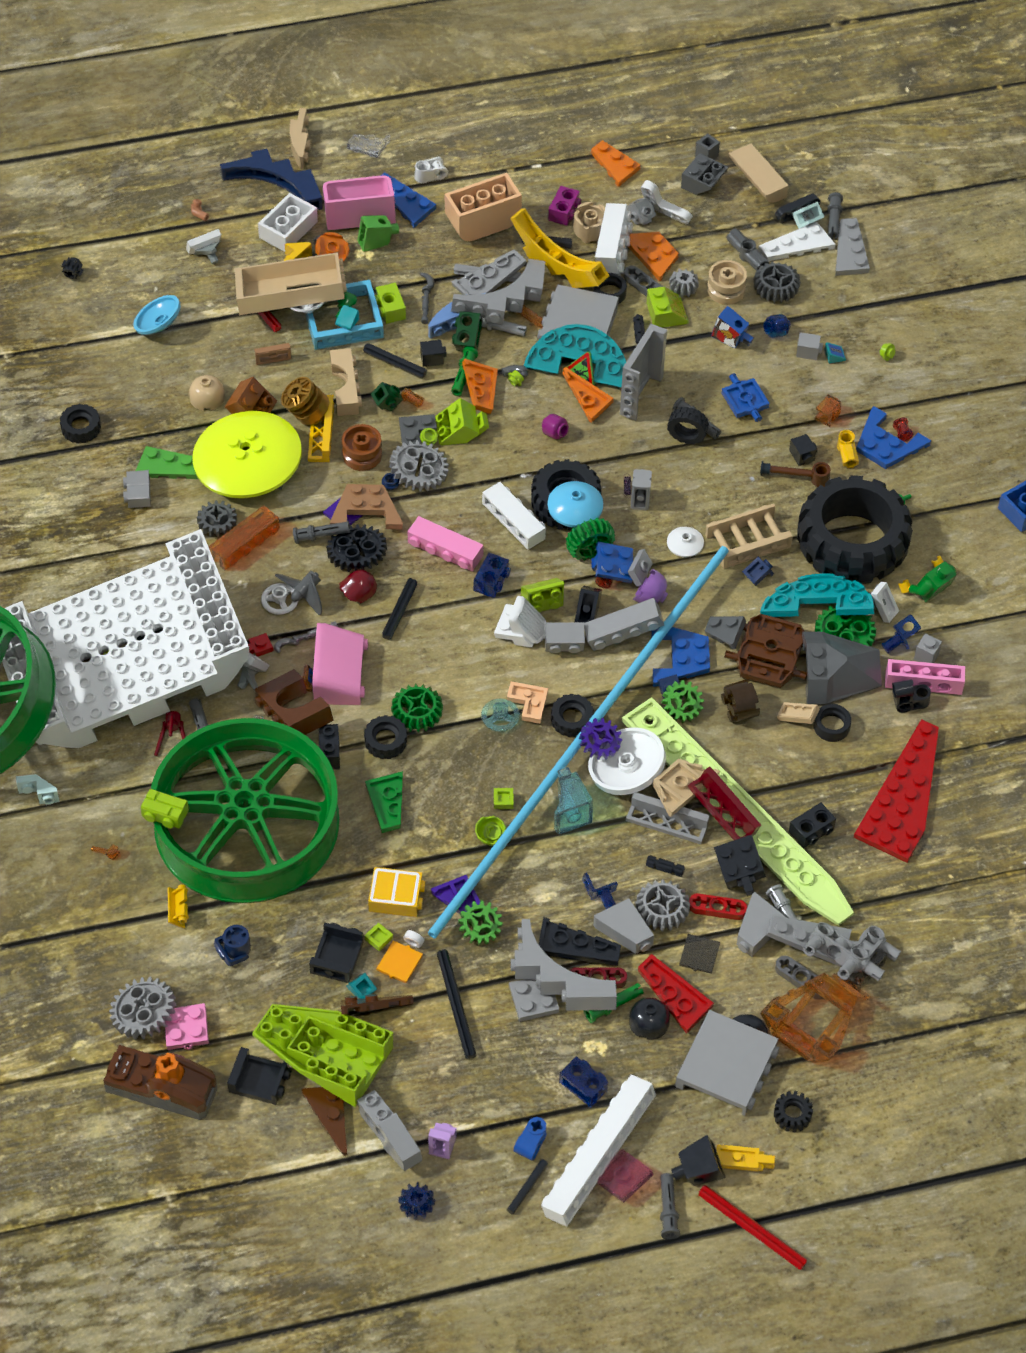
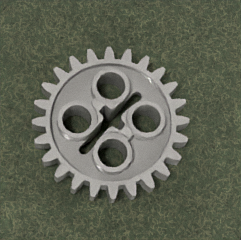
(405, 461)
(142, 1008)

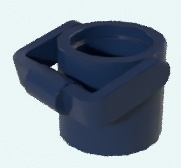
(236, 945)

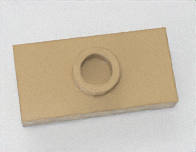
(798, 712)

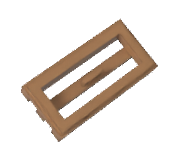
(272, 354)

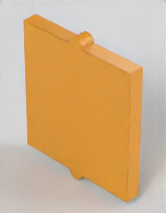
(399, 961)

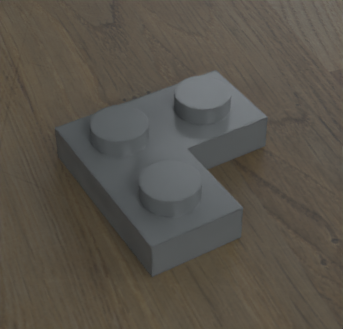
(413, 425)

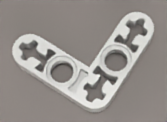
(652, 191)

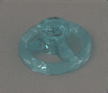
(500, 712)

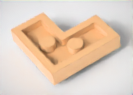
(533, 698)

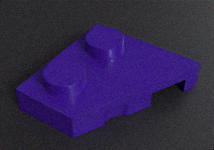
(448, 890)

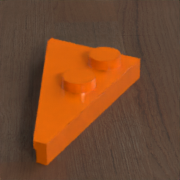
(590, 398)

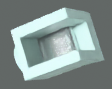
(808, 215)

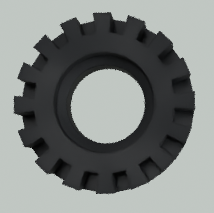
(793, 1122)

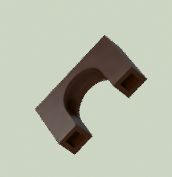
(285, 688)

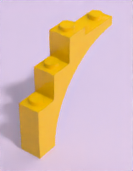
(538, 246)

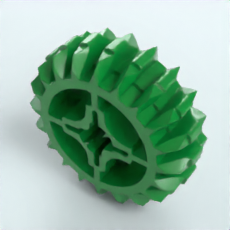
(583, 539)
(415, 701)

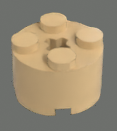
(588, 221)

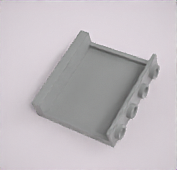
(579, 307)
(644, 363)
(728, 1061)

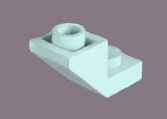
(46, 792)

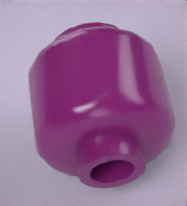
(555, 426)

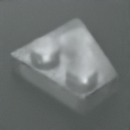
(368, 144)

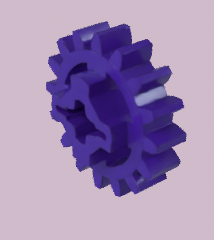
(610, 738)

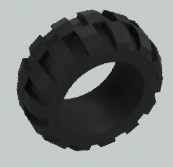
(862, 500)

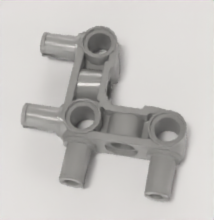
(849, 954)

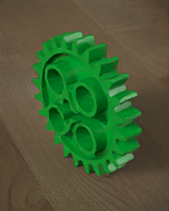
(847, 628)

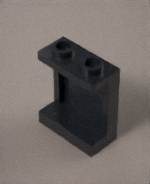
(337, 952)
(258, 1077)

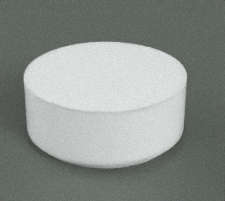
(413, 939)

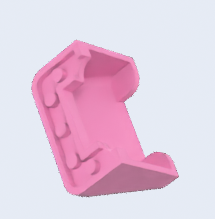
(338, 665)

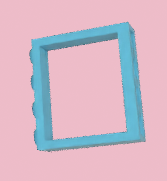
(359, 332)

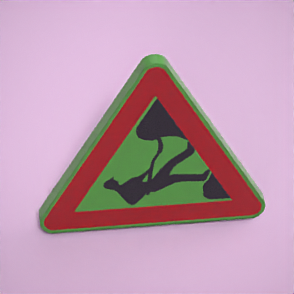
(583, 367)

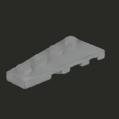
(851, 250)

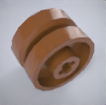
(362, 447)

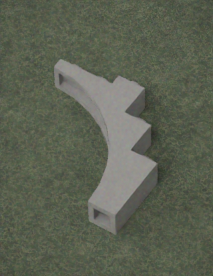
(511, 298)
(576, 990)

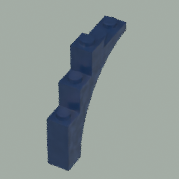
(280, 173)

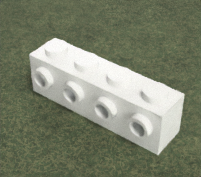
(514, 515)

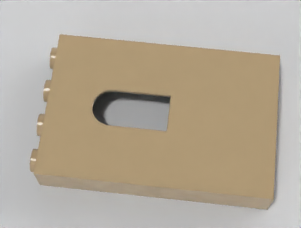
(266, 285)

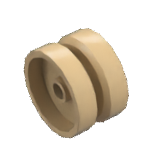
(727, 282)

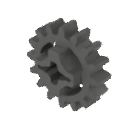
(207, 518)

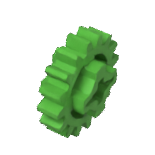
(675, 699)
(474, 918)

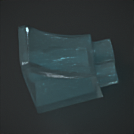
(575, 803)

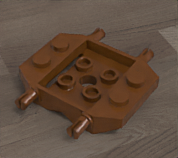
(759, 633)

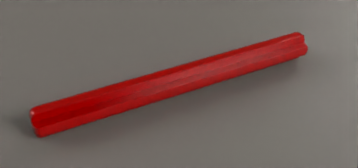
(752, 1227)

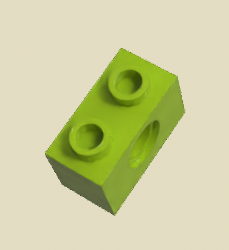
(390, 303)

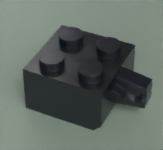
(740, 863)

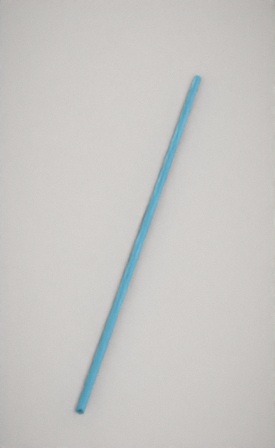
(575, 745)

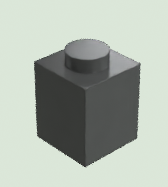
(708, 146)

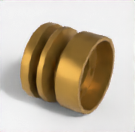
(305, 400)

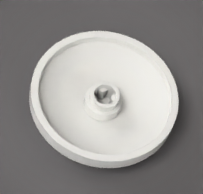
(633, 766)

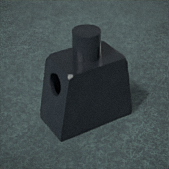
(699, 1163)

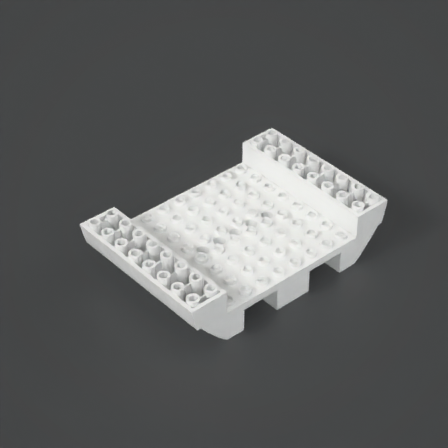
(196, 648)

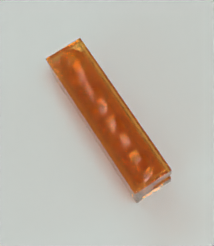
(244, 537)

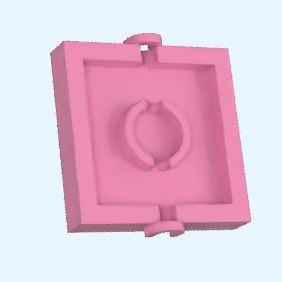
(187, 1027)

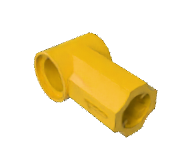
(847, 449)

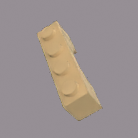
(346, 397)

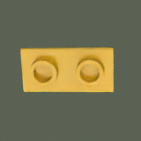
(177, 907)

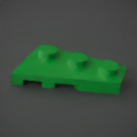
(386, 800)

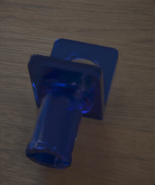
(901, 635)
(603, 892)

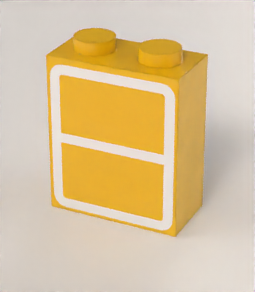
(396, 892)

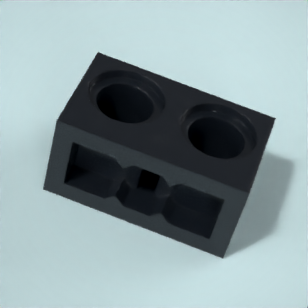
(330, 744)
(810, 822)

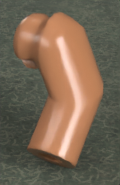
(196, 210)

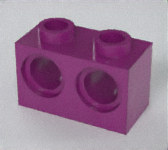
(564, 205)

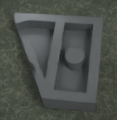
(725, 629)

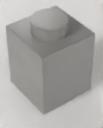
(809, 346)
(927, 649)

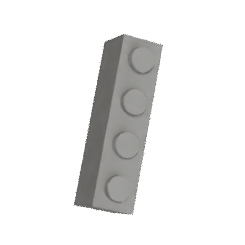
(623, 624)

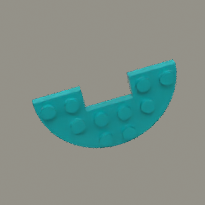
(571, 343)
(819, 588)

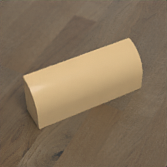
(760, 173)

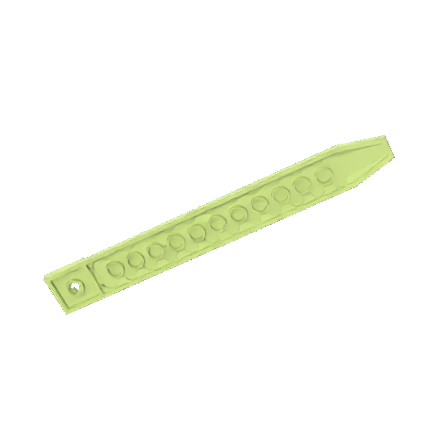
(774, 845)

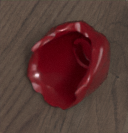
(359, 586)

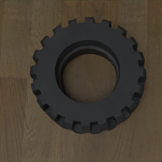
(553, 476)

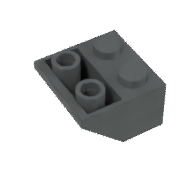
(702, 174)

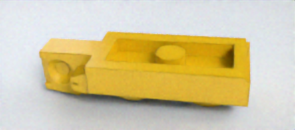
(744, 1158)

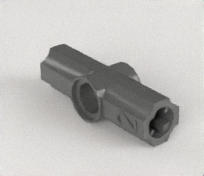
(746, 248)

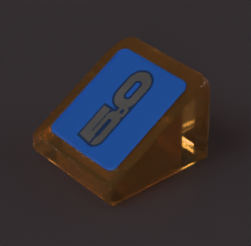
(308, 678)

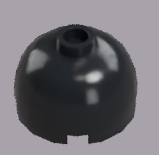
(649, 1018)

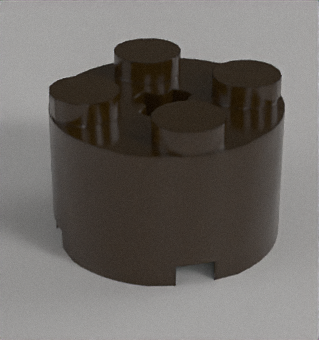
(740, 701)

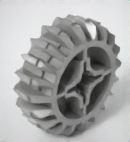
(668, 896)

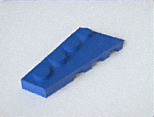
(410, 203)

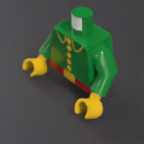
(933, 582)

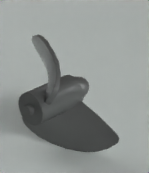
(305, 589)

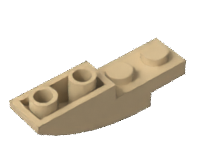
(299, 138)

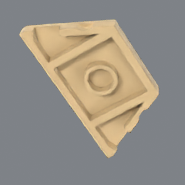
(674, 782)

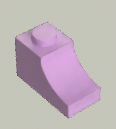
(442, 1140)

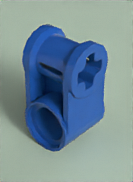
(530, 1141)

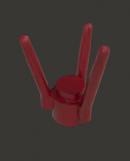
(171, 723)

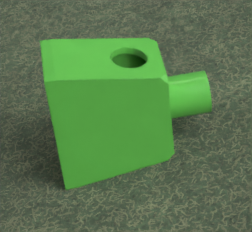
(375, 232)

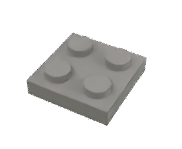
(529, 1002)

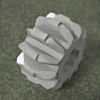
(684, 282)

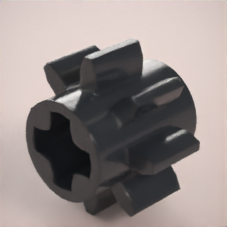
(72, 268)

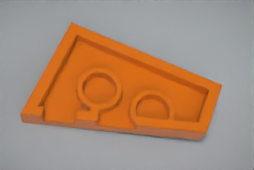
(616, 163)
(481, 384)

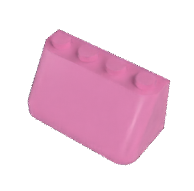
(357, 197)

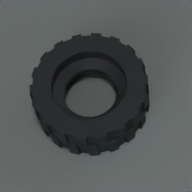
(77, 412)
(685, 434)
(570, 702)
(385, 751)

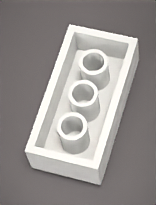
(614, 238)

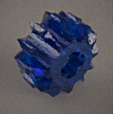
(421, 1206)

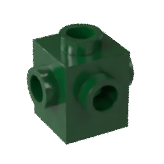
(387, 396)

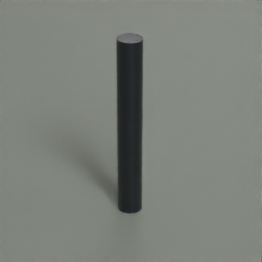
(527, 1186)

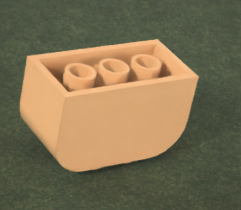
(483, 207)

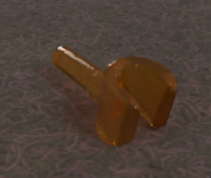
(111, 852)

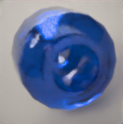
(776, 325)

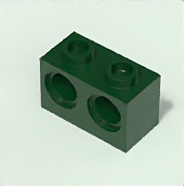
(472, 331)

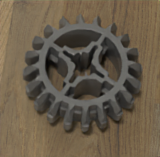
(776, 282)

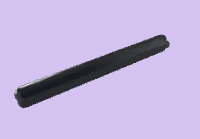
(456, 1004)

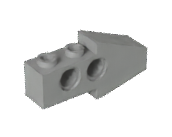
(389, 1130)

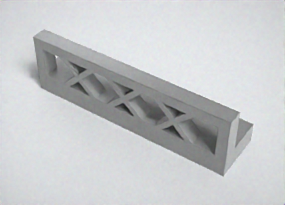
(685, 817)

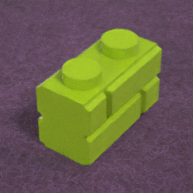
(164, 809)

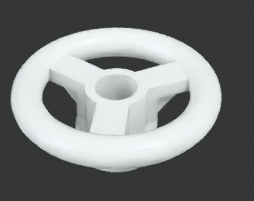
(278, 595)

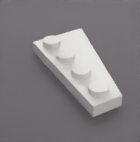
(797, 242)

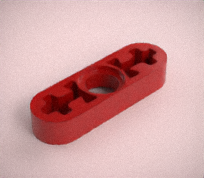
(731, 914)

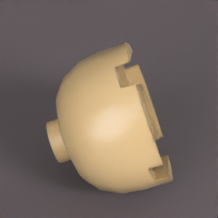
(206, 392)

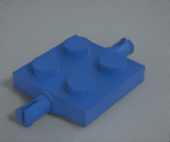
(745, 398)

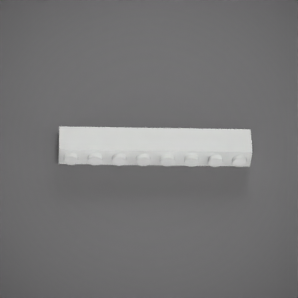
(598, 1150)

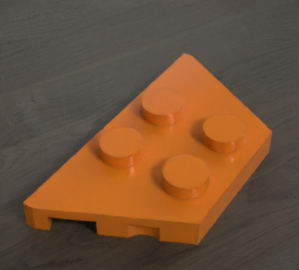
(653, 252)

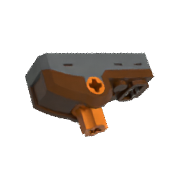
(161, 1081)

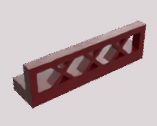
(728, 804)

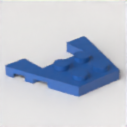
(884, 447)
(689, 655)

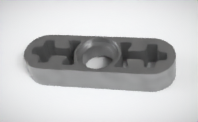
(799, 969)

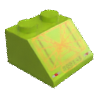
(665, 307)

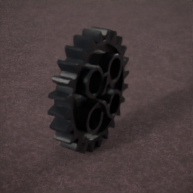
(347, 555)

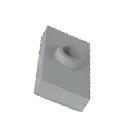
(640, 567)

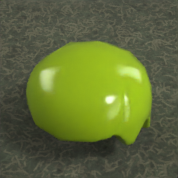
(489, 829)

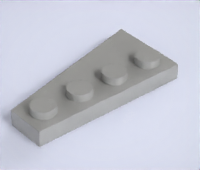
(490, 276)
(797, 933)

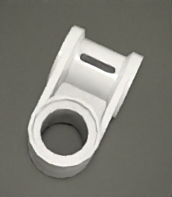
(428, 170)

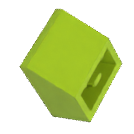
(457, 423)
(544, 594)

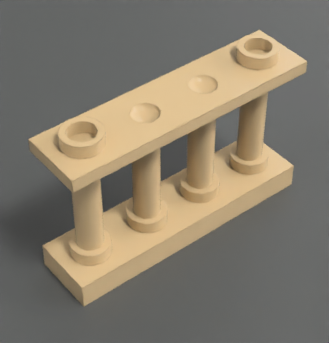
(749, 551)

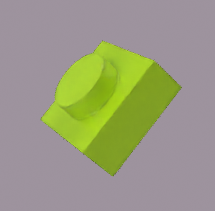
(482, 422)
(503, 798)
(378, 936)

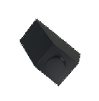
(588, 604)

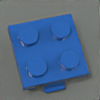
(613, 562)

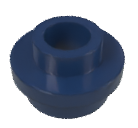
(390, 478)

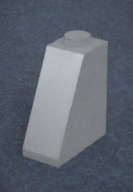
(755, 925)
(625, 926)

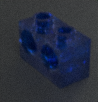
(491, 575)
(579, 1084)

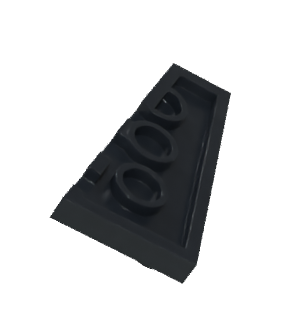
(566, 943)

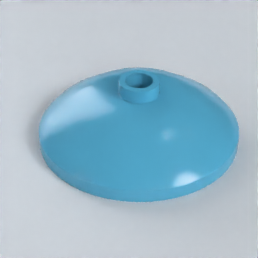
(157, 315)
(574, 510)

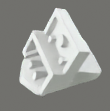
(521, 624)

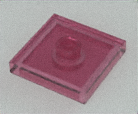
(624, 1176)

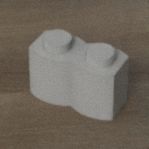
(137, 489)

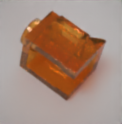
(828, 410)

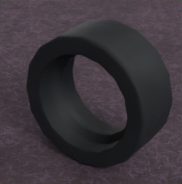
(615, 280)
(828, 734)

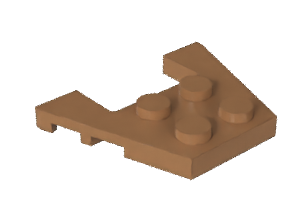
(367, 500)

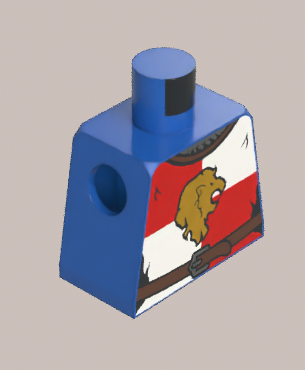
(731, 329)

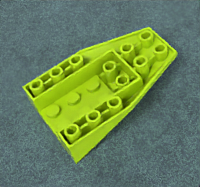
(327, 1047)

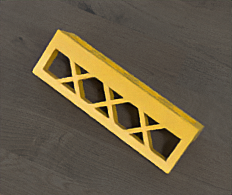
(325, 432)

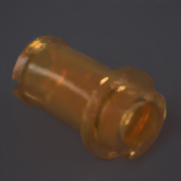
(412, 397)

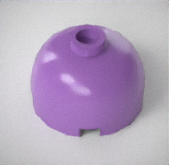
(652, 587)

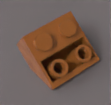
(250, 397)

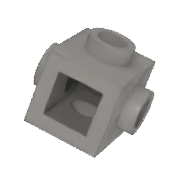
(641, 211)

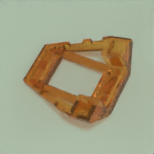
(781, 1026)

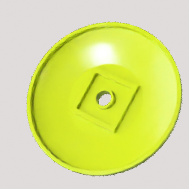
(251, 472)

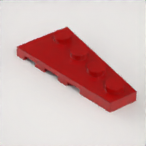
(680, 997)

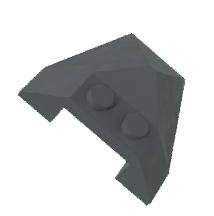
(838, 668)

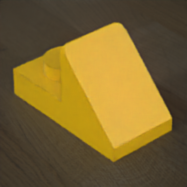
(298, 250)

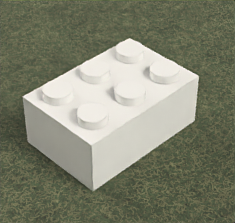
(287, 222)

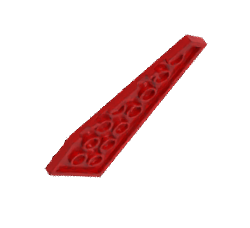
(901, 806)

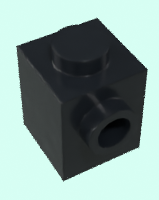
(432, 353)
(803, 449)

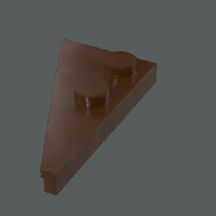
(373, 1002)
(330, 1113)

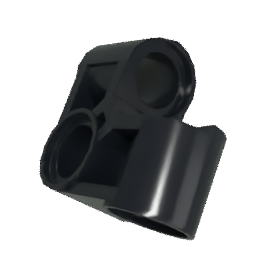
(907, 696)

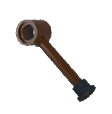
(819, 474)

